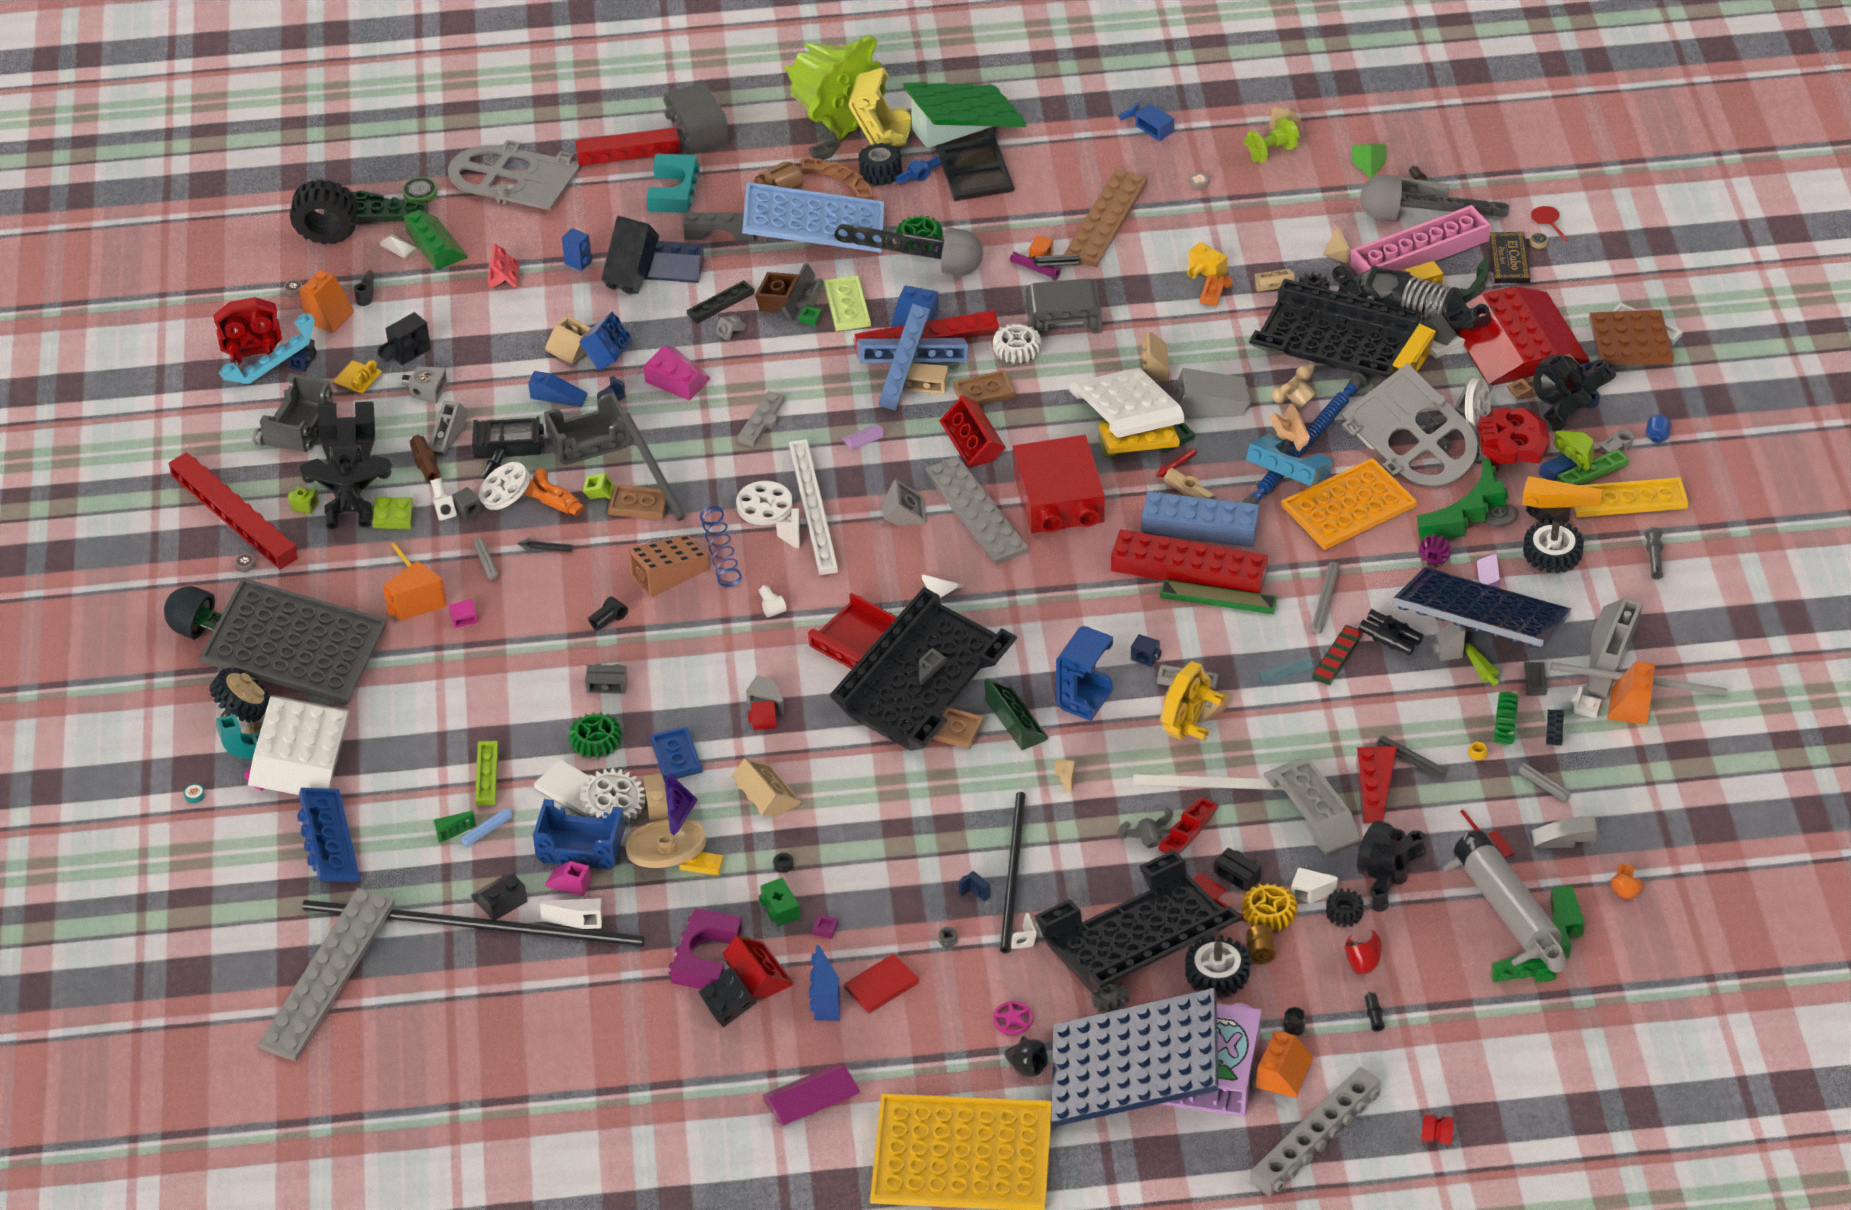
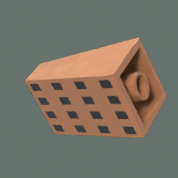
(667, 563)

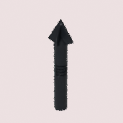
(527, 544)

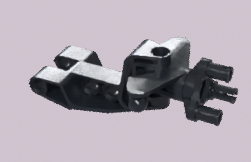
(347, 449)

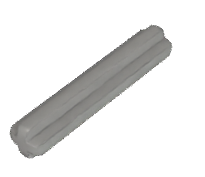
(485, 558)
(1544, 782)

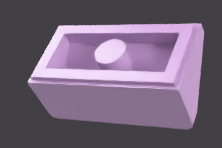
(863, 436)
(1488, 570)

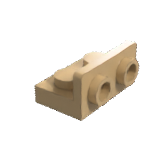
(1272, 279)

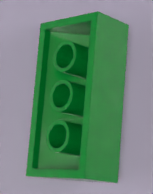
(433, 239)

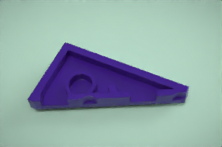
(679, 803)

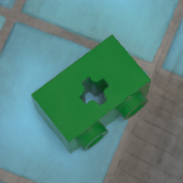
(780, 902)

